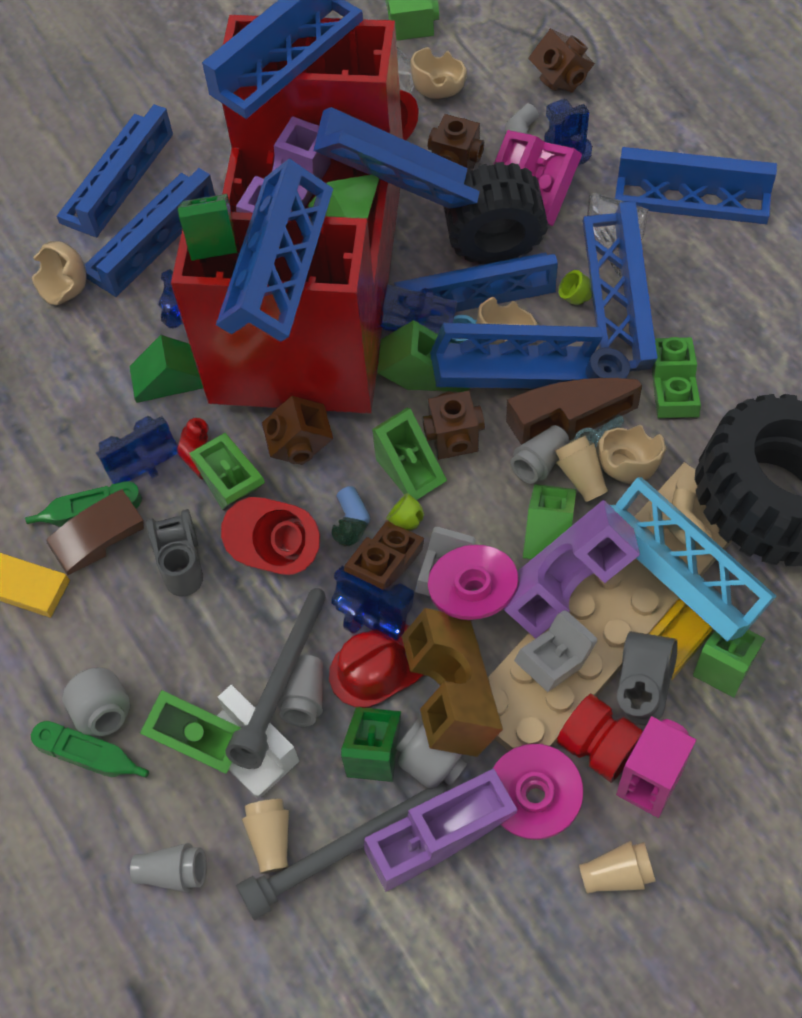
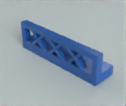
(271, 40)
(393, 160)
(117, 172)
(693, 178)
(146, 234)
(261, 247)
(503, 280)
(633, 281)
(513, 362)

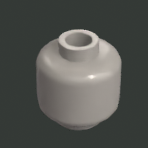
(96, 701)
(427, 764)

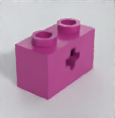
(655, 765)

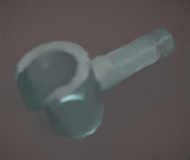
(595, 435)

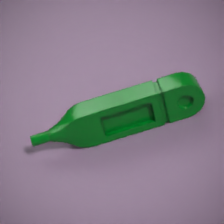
(68, 506)
(83, 750)

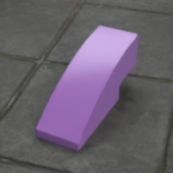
(438, 829)

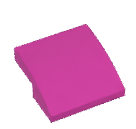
(549, 162)

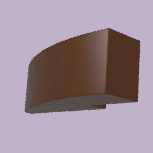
(571, 406)

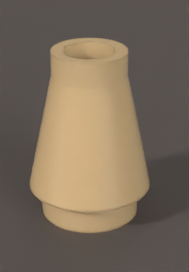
(582, 467)
(268, 833)
(618, 869)

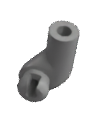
(522, 119)

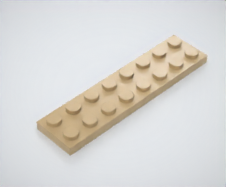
(609, 610)

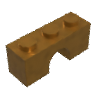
(462, 711)

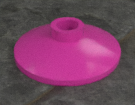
(471, 569)
(547, 770)

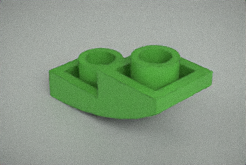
(675, 378)

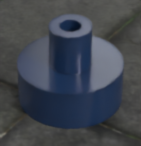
(607, 364)

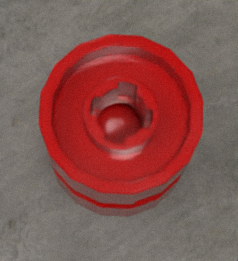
(596, 734)

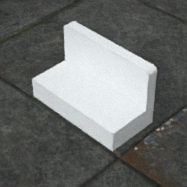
(281, 753)

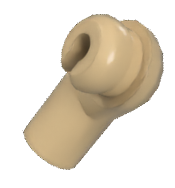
(684, 501)

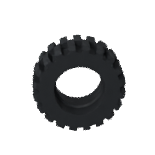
(737, 491)

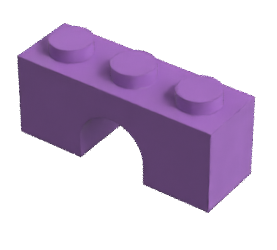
(296, 143)
(595, 545)

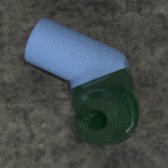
(355, 519)

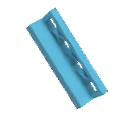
(683, 577)

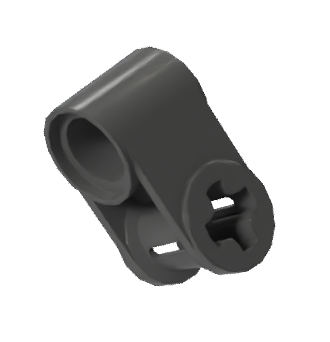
(176, 546)
(647, 668)

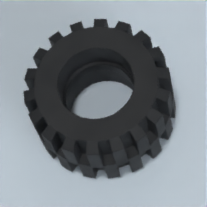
(504, 219)

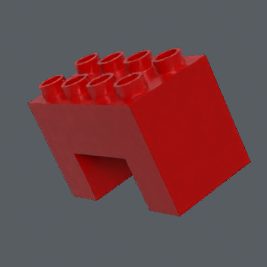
(337, 322)

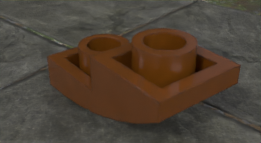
(93, 530)
(385, 556)

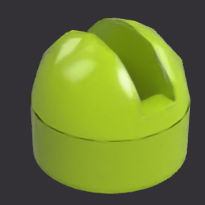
(575, 288)
(406, 513)

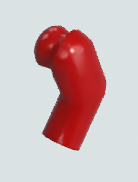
(191, 438)

